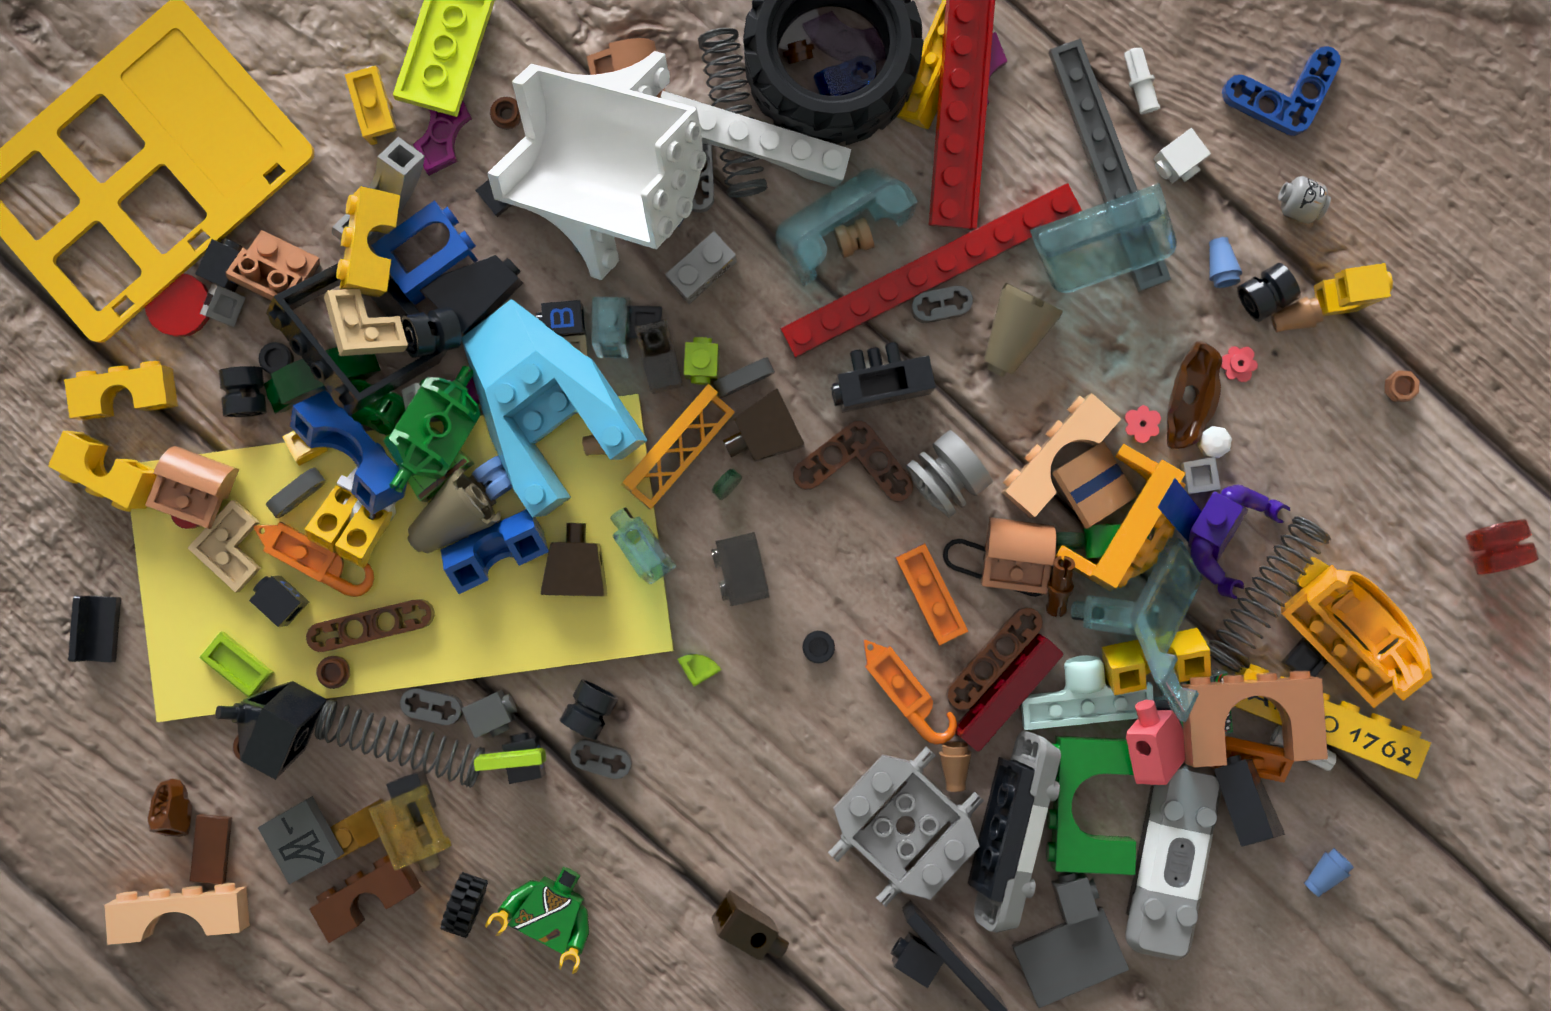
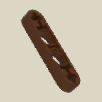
(370, 625)
(990, 654)

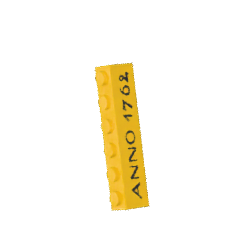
(1352, 732)

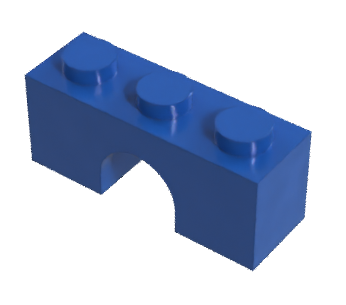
(472, 557)

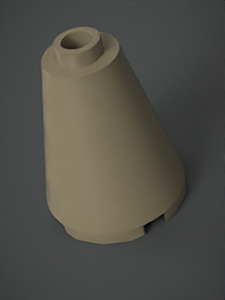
(1017, 329)
(453, 514)

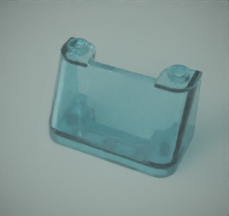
(871, 189)

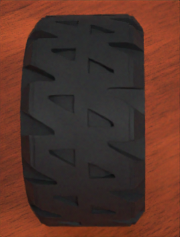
(841, 117)

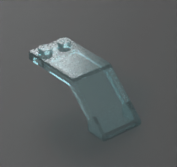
(1159, 616)

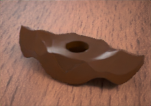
(1201, 371)

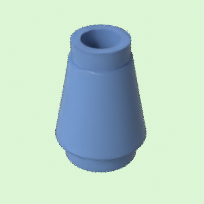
(1223, 265)
(1328, 872)

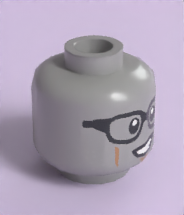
(1304, 200)

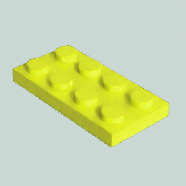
(442, 54)

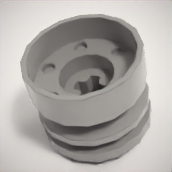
(949, 473)

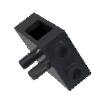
(881, 382)

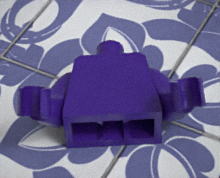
(1218, 525)

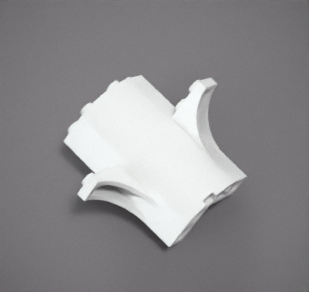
(603, 157)

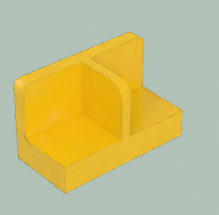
(370, 103)

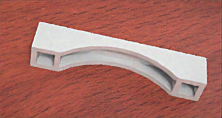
(789, 149)

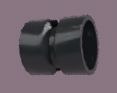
(1274, 289)
(431, 332)
(238, 380)
(588, 710)

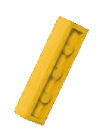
(924, 97)

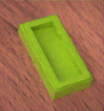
(236, 664)
(510, 759)

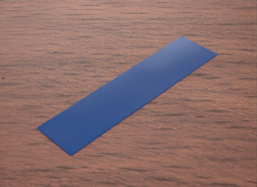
(1179, 509)

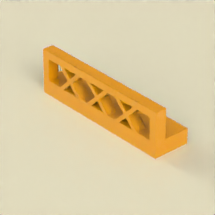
(668, 439)

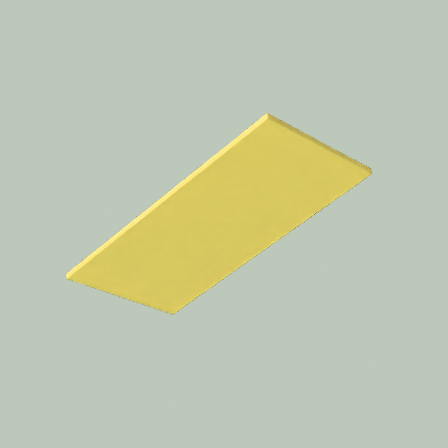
(474, 634)

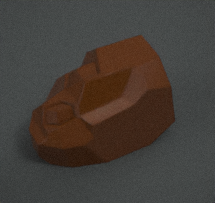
(170, 809)

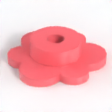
(1230, 363)
(1150, 419)

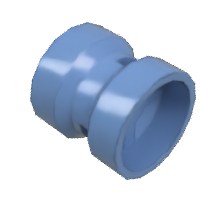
(493, 478)

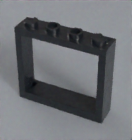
(322, 366)

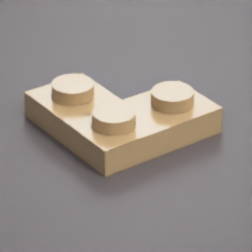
(356, 332)
(220, 548)

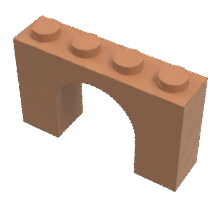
(1296, 699)

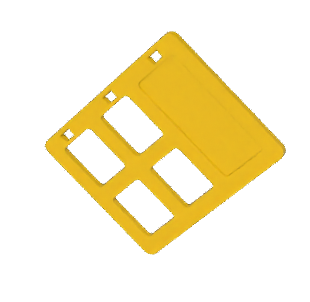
(196, 118)

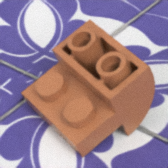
(620, 56)
(271, 266)
(190, 486)
(1018, 555)

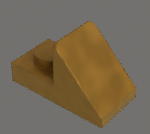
(356, 830)

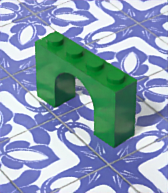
(1071, 847)

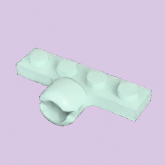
(1082, 700)

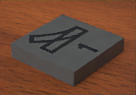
(300, 840)

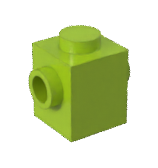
(701, 361)

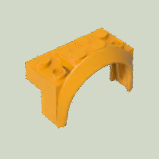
(1130, 550)
(1374, 621)

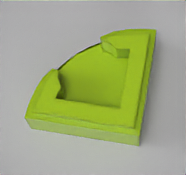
(698, 667)

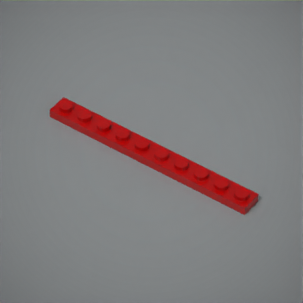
(928, 271)

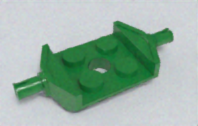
(416, 445)

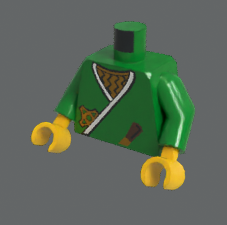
(548, 914)

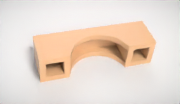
(1087, 423)
(217, 911)

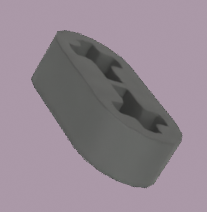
(941, 296)
(743, 377)
(295, 492)
(431, 714)
(598, 766)

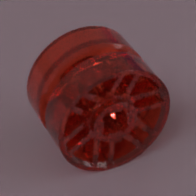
(1502, 546)

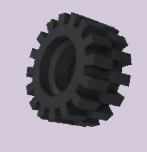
(464, 905)

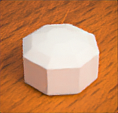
(1214, 442)

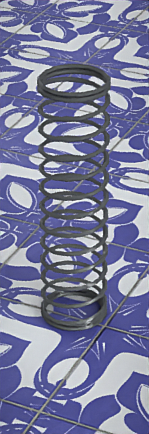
(761, 184)
(1298, 522)
(471, 777)

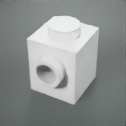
(1181, 157)

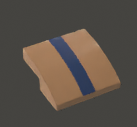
(1094, 484)

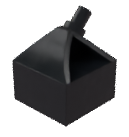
(274, 726)

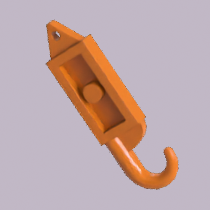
(310, 558)
(905, 691)

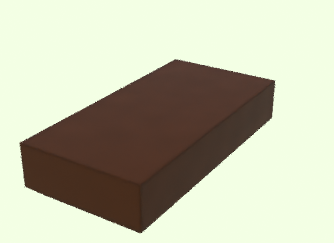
(210, 849)

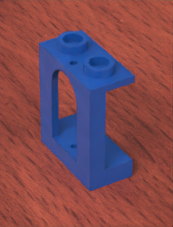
(457, 248)

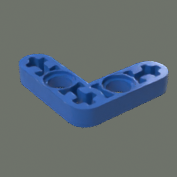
(1285, 105)

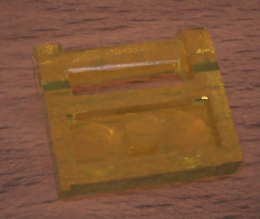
(400, 832)

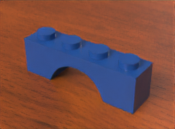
(326, 424)

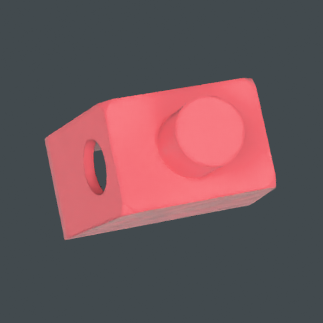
(1155, 744)

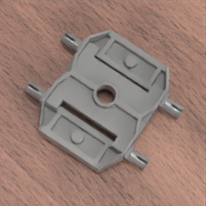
(895, 850)

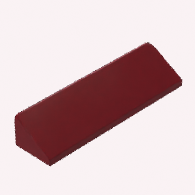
(1008, 692)

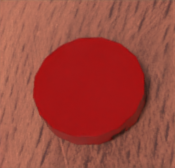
(179, 307)

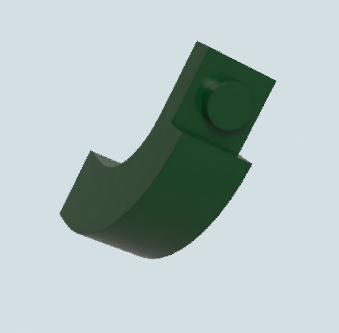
(296, 382)

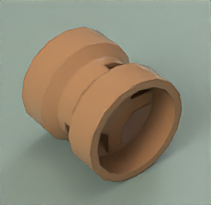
(853, 237)

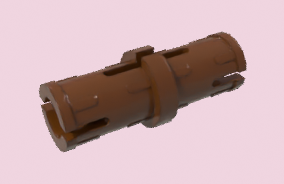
(1060, 586)

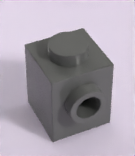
(490, 714)
(1075, 897)

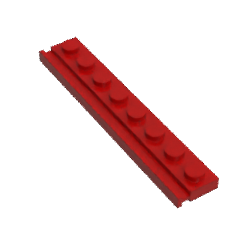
(961, 113)

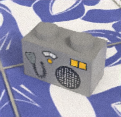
(701, 267)

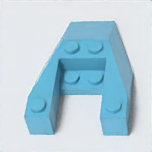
(529, 387)

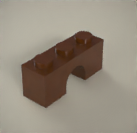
(339, 910)

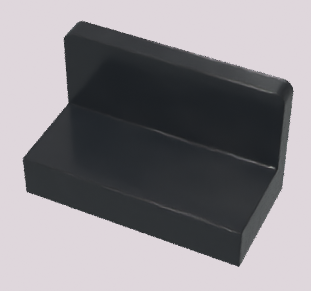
(94, 628)

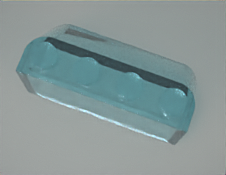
(1106, 240)

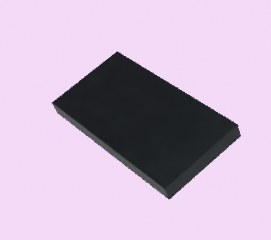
(953, 958)

